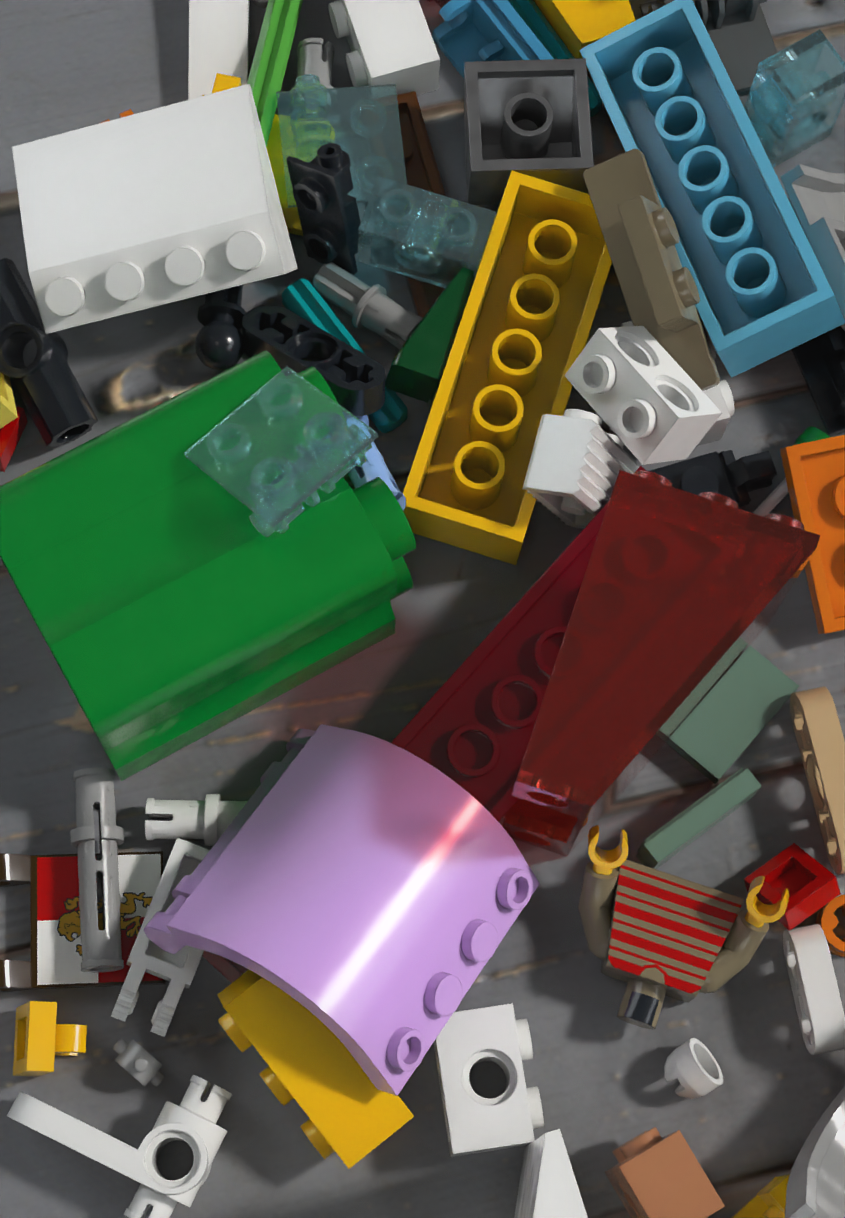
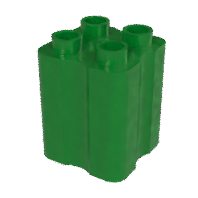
(169, 594)

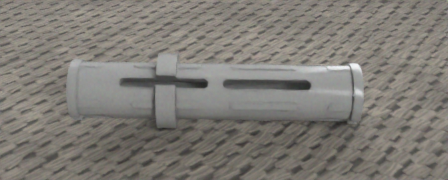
(96, 793)

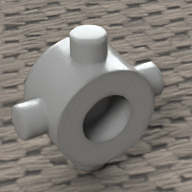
(138, 1062)

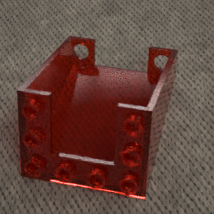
(656, 624)

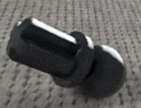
(219, 341)

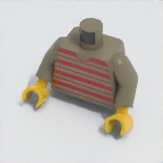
(665, 930)

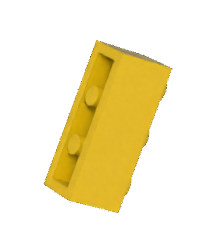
(312, 1068)

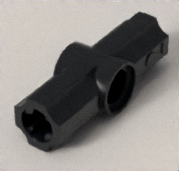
(48, 382)

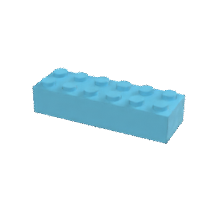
(711, 172)

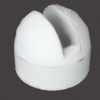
(694, 1069)

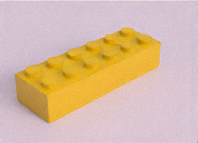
(508, 368)

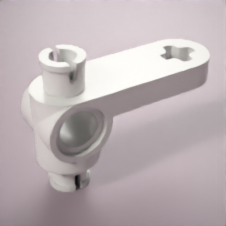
(189, 1122)

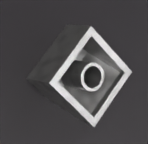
(525, 121)

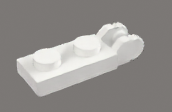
(149, 958)

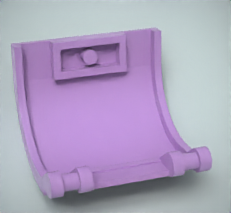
(357, 894)

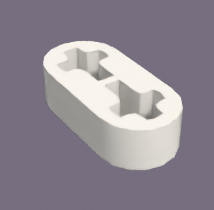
(814, 989)

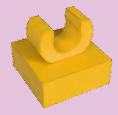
(41, 1039)

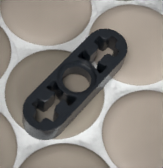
(351, 375)

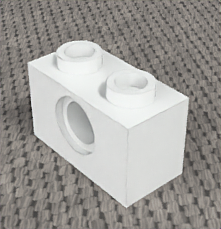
(478, 1122)

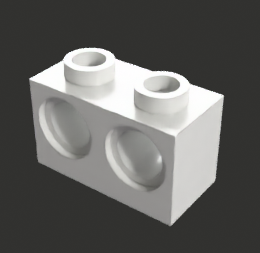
(642, 394)

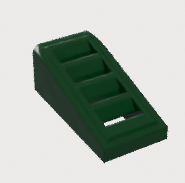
(423, 357)

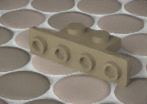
(647, 264)

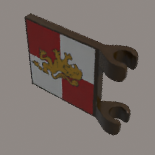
(56, 918)

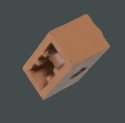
(662, 1178)

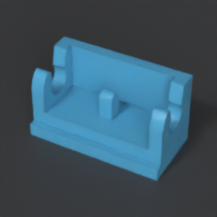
(485, 33)

